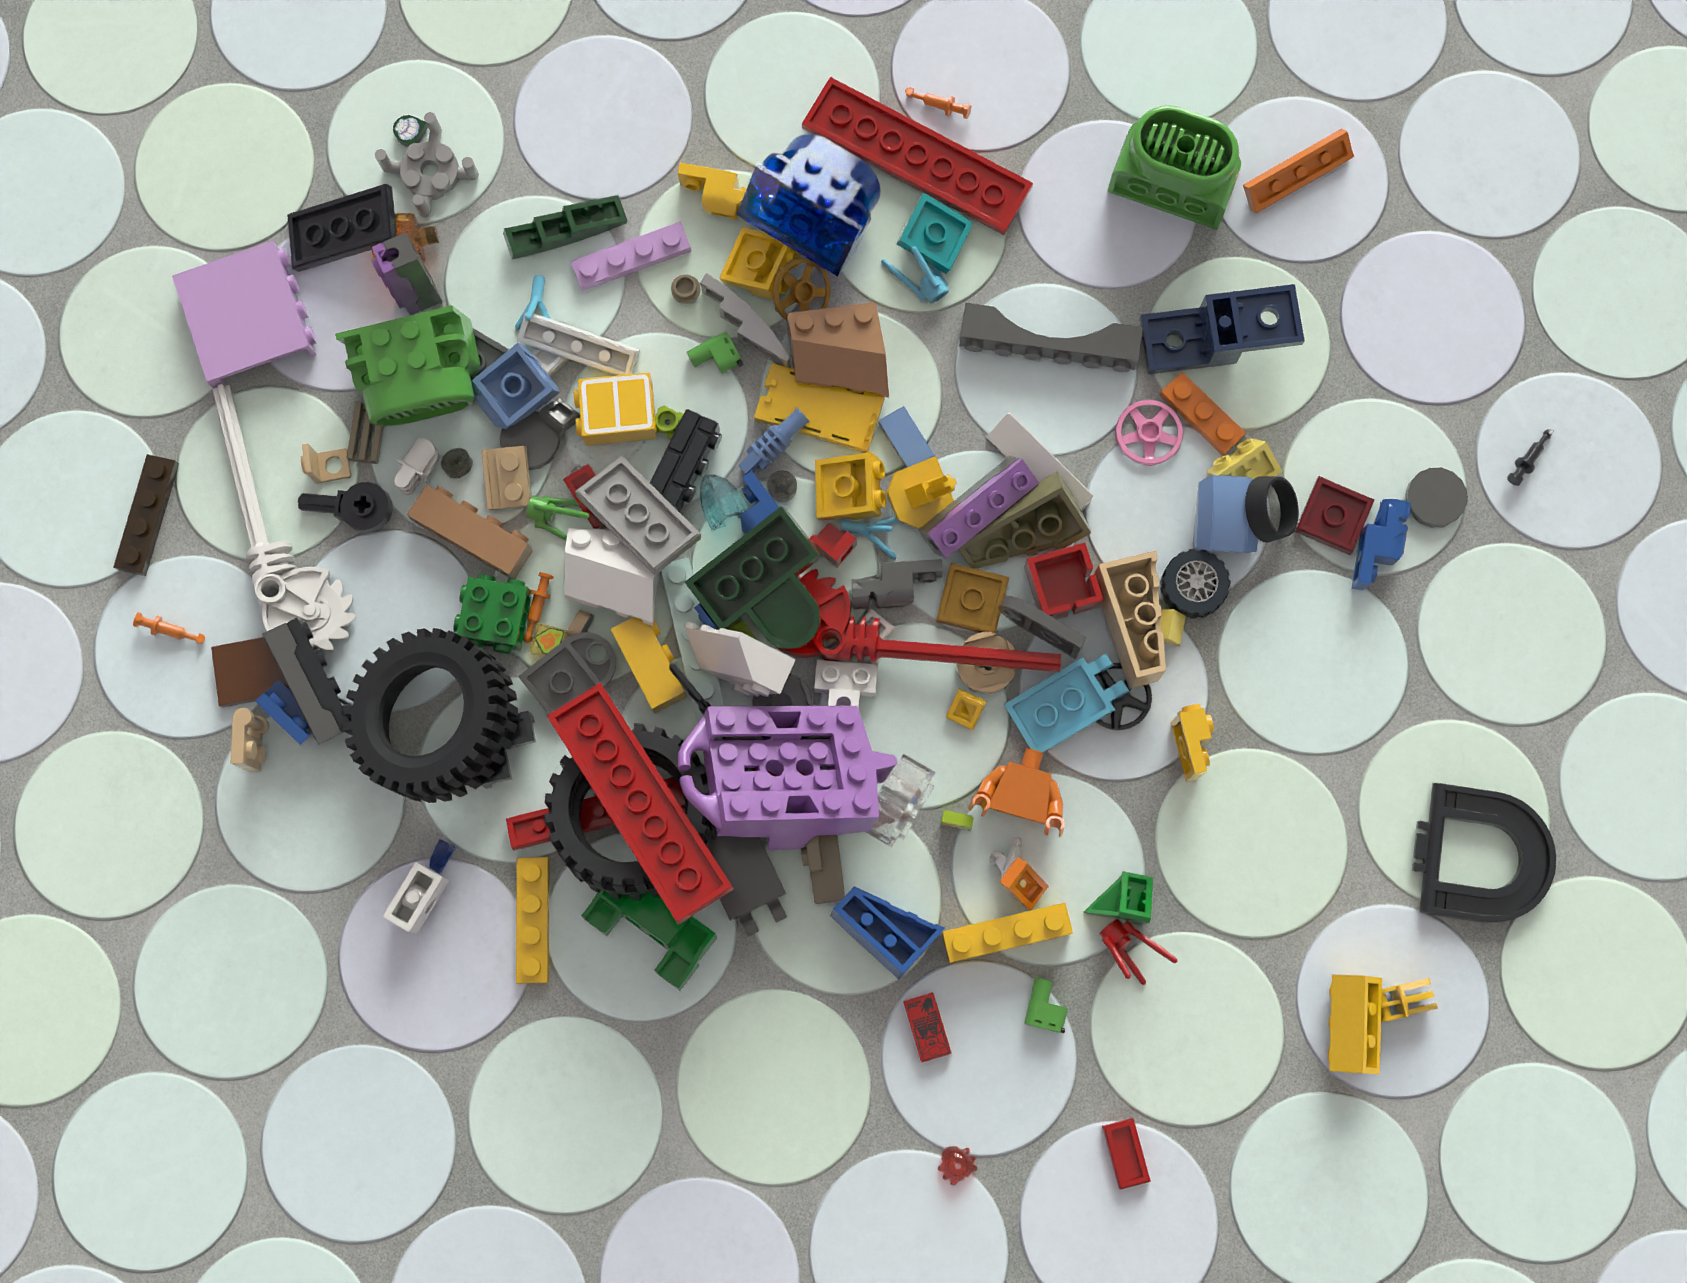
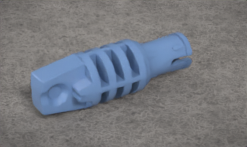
(773, 442)

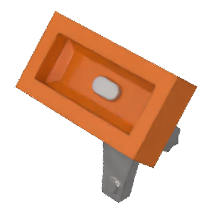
(1019, 876)

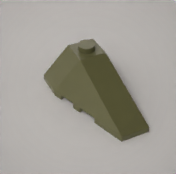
(1036, 522)

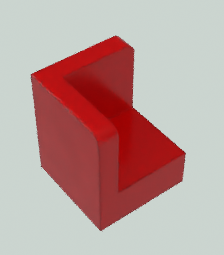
(834, 544)

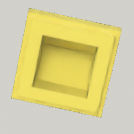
(1172, 626)

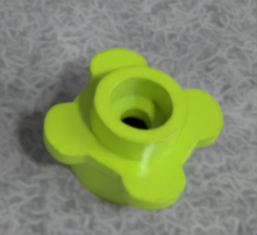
(664, 414)

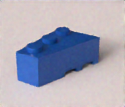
(885, 930)

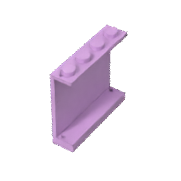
(243, 311)

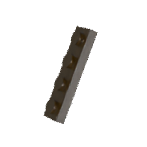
(146, 515)

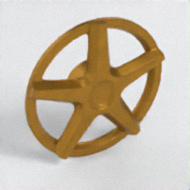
(801, 289)

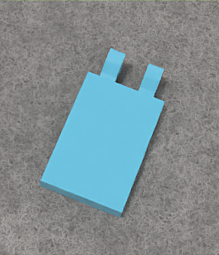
(1064, 704)

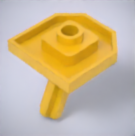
(920, 492)

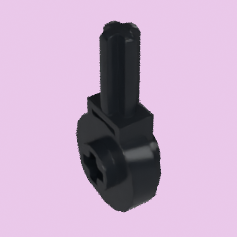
(362, 506)

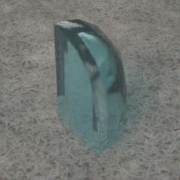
(720, 500)

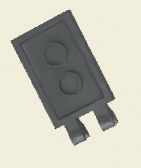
(752, 878)

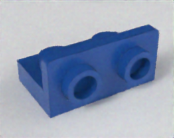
(282, 707)

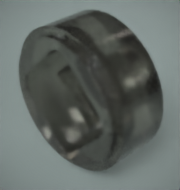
(456, 463)
(782, 486)

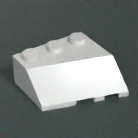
(608, 575)
(739, 660)

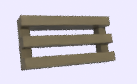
(354, 437)

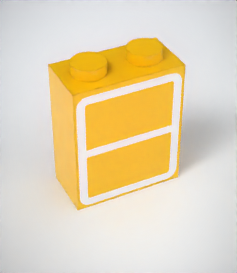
(615, 409)

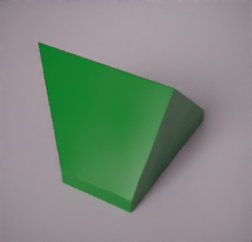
(1126, 899)

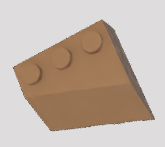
(839, 348)

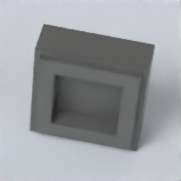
(559, 415)

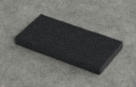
(341, 227)

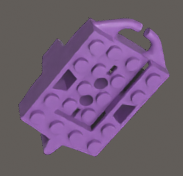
(819, 741)

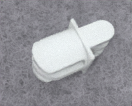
(416, 466)

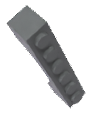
(990, 330)

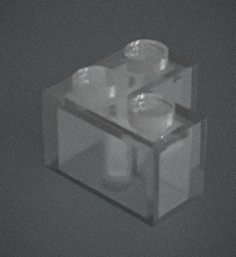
(900, 799)

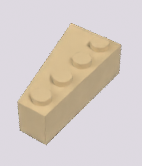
(1134, 616)

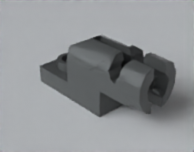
(895, 584)

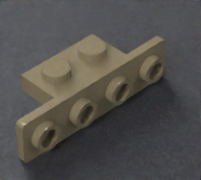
(824, 864)

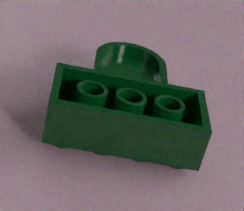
(762, 582)

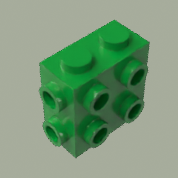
(493, 613)

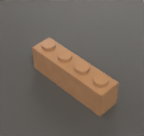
(470, 532)

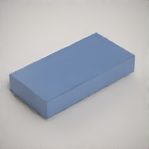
(905, 437)

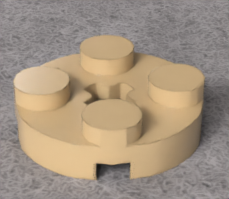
(979, 679)

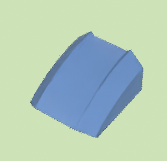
(513, 387)
(1222, 515)

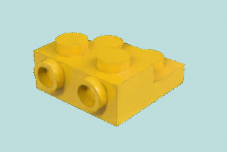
(755, 263)
(849, 487)
(1191, 731)

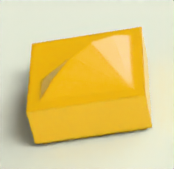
(966, 709)

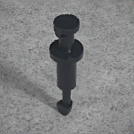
(1526, 463)

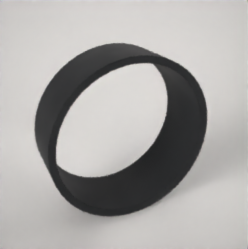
(1257, 510)

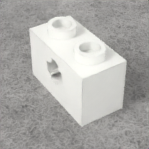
(416, 898)

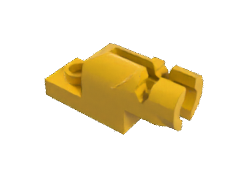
(720, 188)

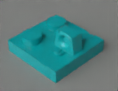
(935, 233)

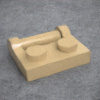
(246, 748)

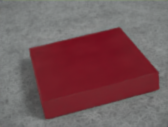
(1334, 515)

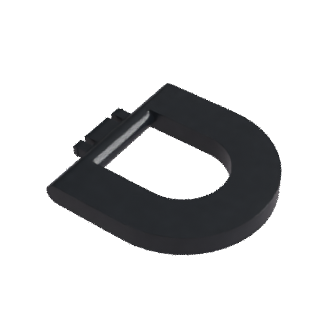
(1492, 808)

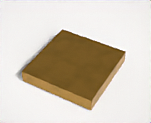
(972, 599)

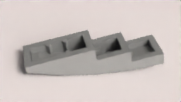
(752, 329)

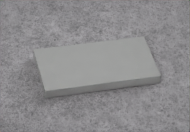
(638, 515)

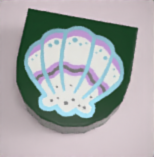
(409, 130)

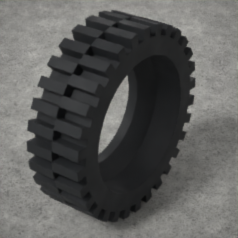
(471, 747)

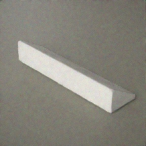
(578, 345)
(1015, 440)

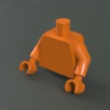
(1023, 792)

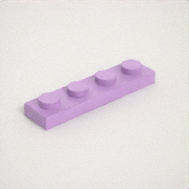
(631, 256)

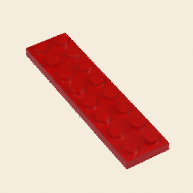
(918, 155)
(640, 803)

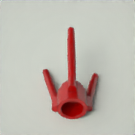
(1117, 938)

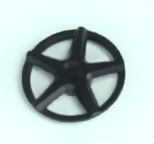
(1126, 700)

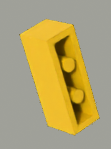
(649, 662)
(1355, 1024)

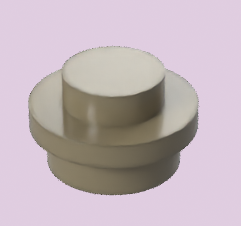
(685, 289)

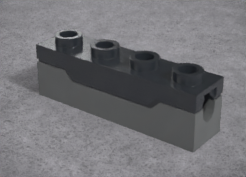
(307, 679)

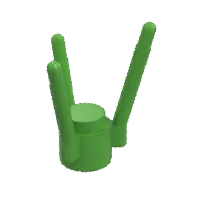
(545, 509)

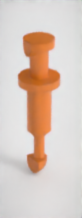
(947, 105)
(537, 604)
(158, 626)

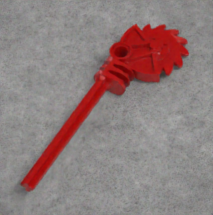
(866, 640)

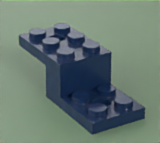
(1222, 329)

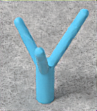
(536, 300)
(866, 529)

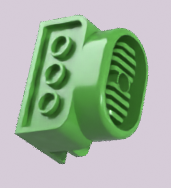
(1178, 164)
(413, 365)

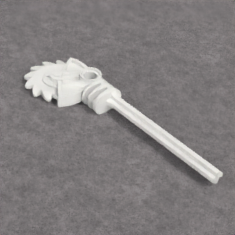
(302, 591)

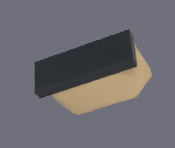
(580, 623)

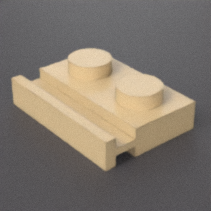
(506, 477)

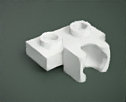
(845, 681)

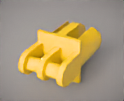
(1401, 1001)

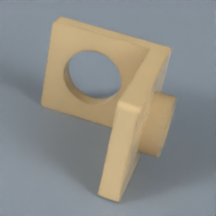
(315, 464)

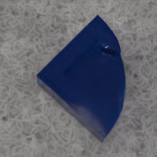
(441, 856)

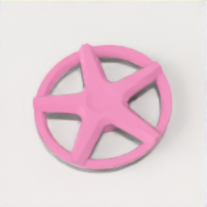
(1149, 432)

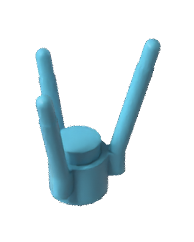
(933, 285)

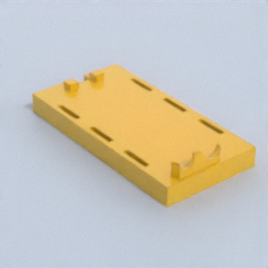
(829, 410)

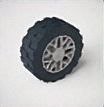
(1195, 583)

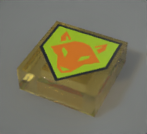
(546, 639)

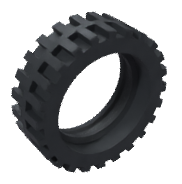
(566, 828)

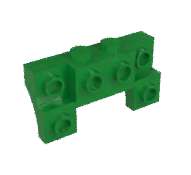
(684, 942)

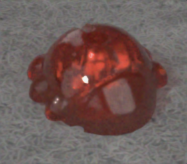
(953, 1155)

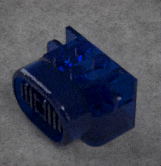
(813, 200)

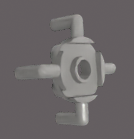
(424, 154)

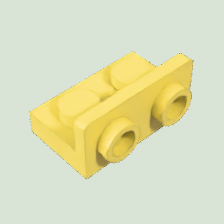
(1250, 460)

